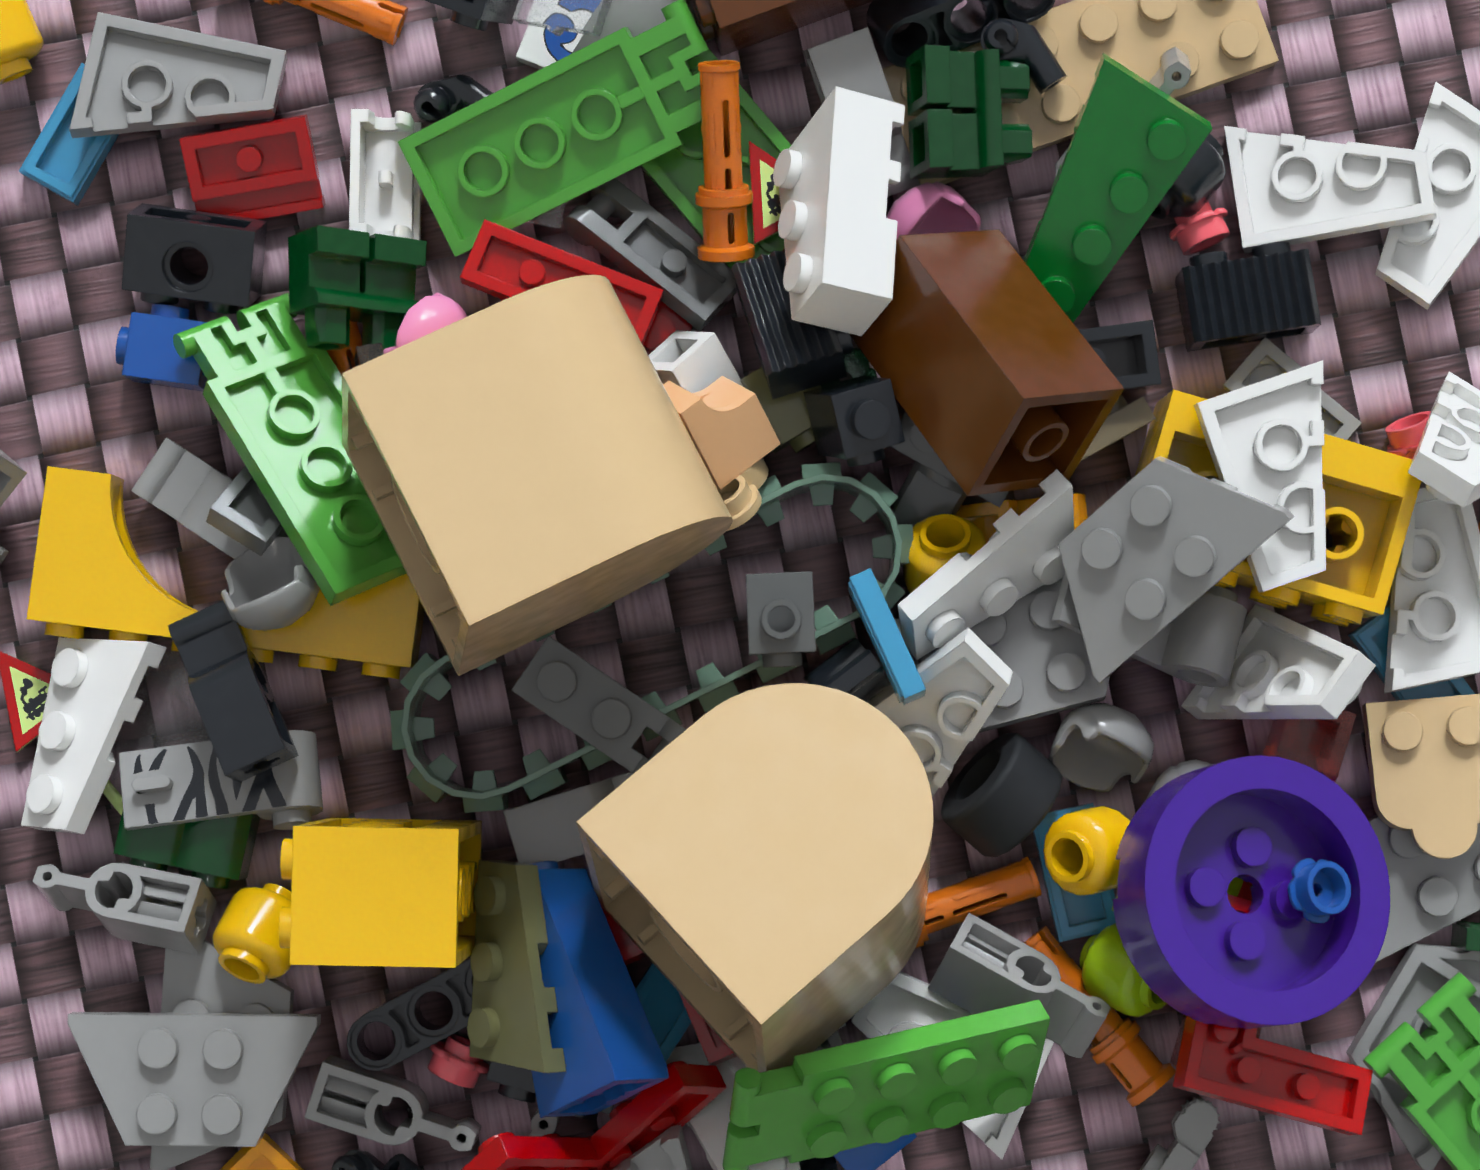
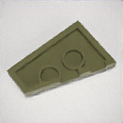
(508, 988)

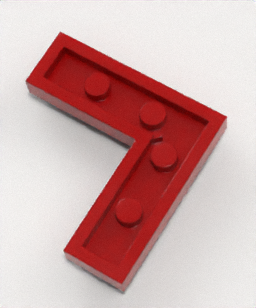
(512, 263)
(1271, 1076)
(628, 1130)

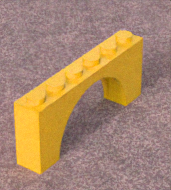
(94, 579)

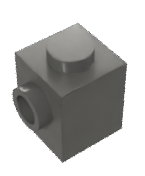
(780, 617)

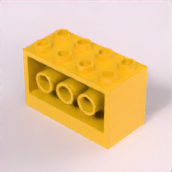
(1365, 512)
(381, 892)

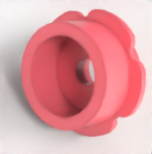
(1200, 230)
(1406, 434)
(453, 1062)

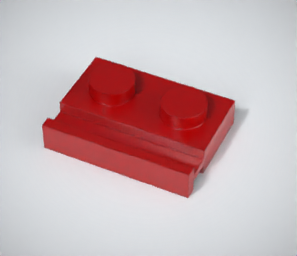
(254, 169)

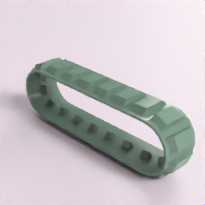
(427, 676)

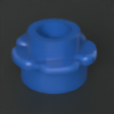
(1331, 889)

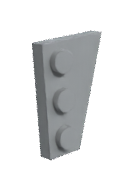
(171, 78)

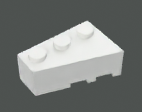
(836, 210)

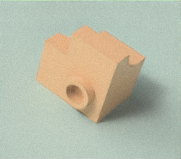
(725, 427)

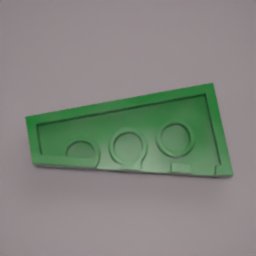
(1114, 175)

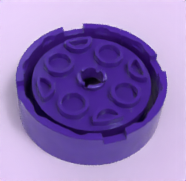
(1252, 824)

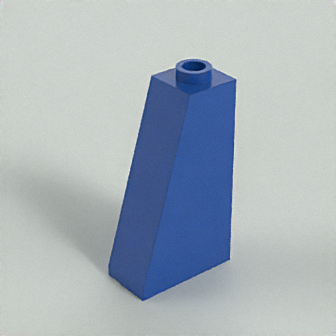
(599, 1013)

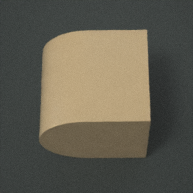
(527, 466)
(771, 864)

